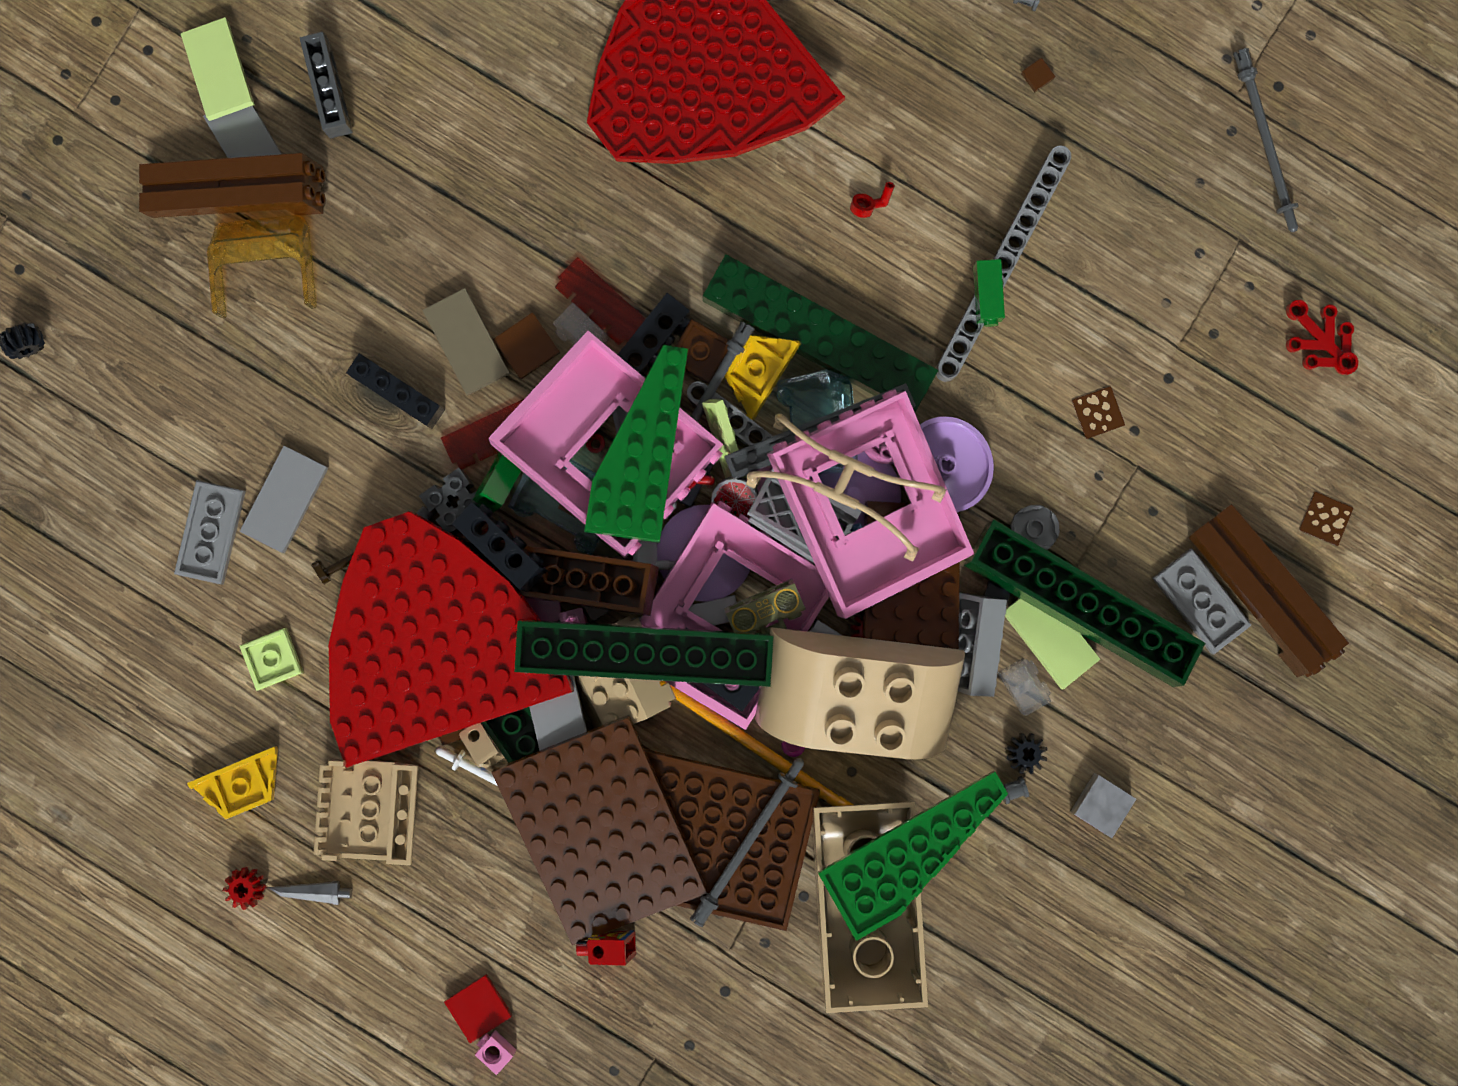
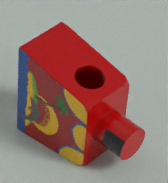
(609, 948)

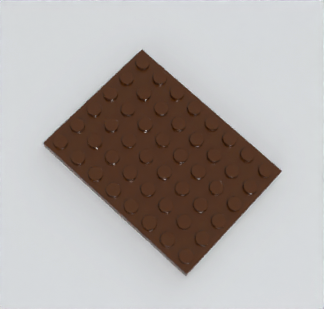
(716, 813)
(600, 830)

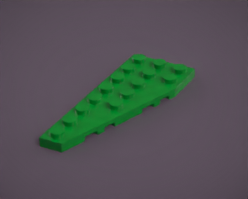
(635, 473)
(891, 870)

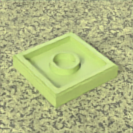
(271, 659)

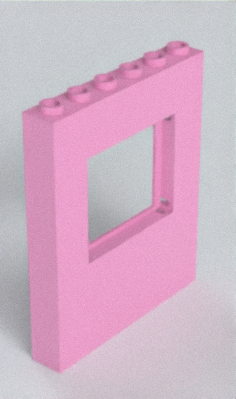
(570, 409)
(871, 561)
(695, 564)

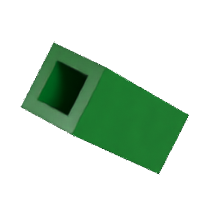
(988, 292)
(497, 483)

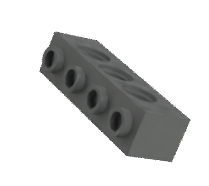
(326, 85)

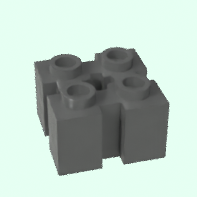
(439, 499)

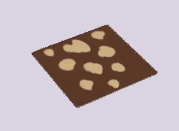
(1098, 412)
(1326, 518)

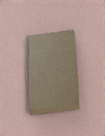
(466, 342)

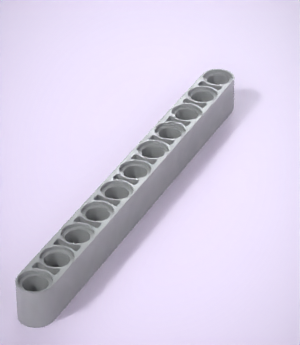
(1008, 253)

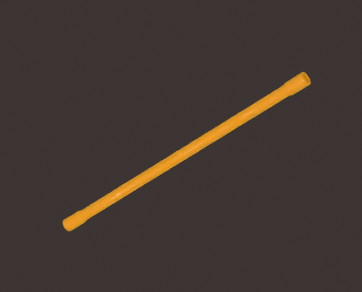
(756, 746)

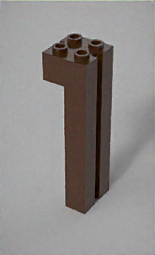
(232, 186)
(1270, 593)

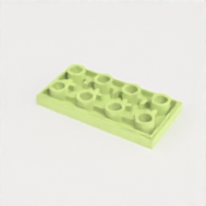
(217, 69)
(1054, 644)

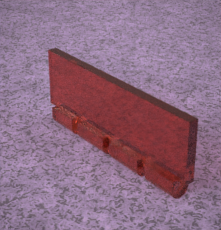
(605, 302)
(474, 438)

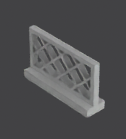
(844, 513)

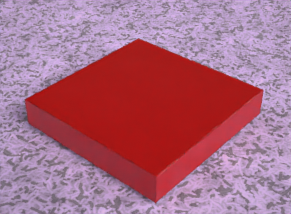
(478, 1008)

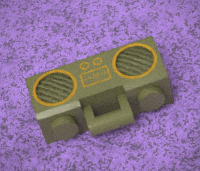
(765, 607)

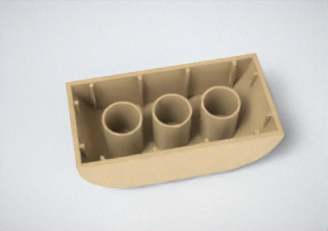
(860, 694)
(887, 964)

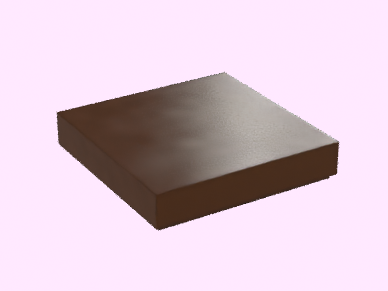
(526, 346)
(705, 350)

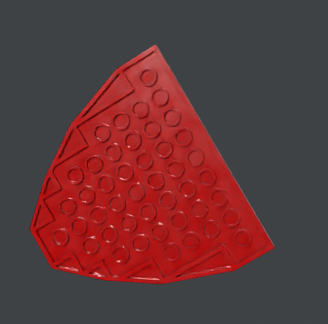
(703, 81)
(424, 642)

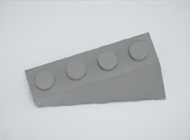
(980, 638)

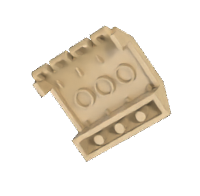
(615, 698)
(366, 811)

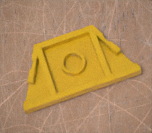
(759, 369)
(240, 784)

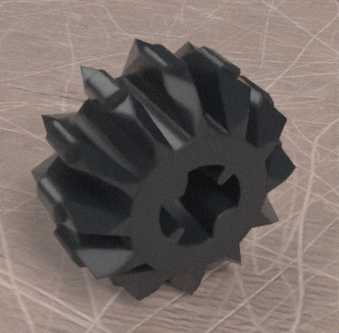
(21, 340)
(1034, 750)

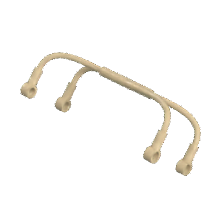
(837, 493)

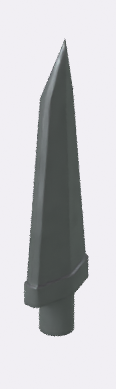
(320, 892)

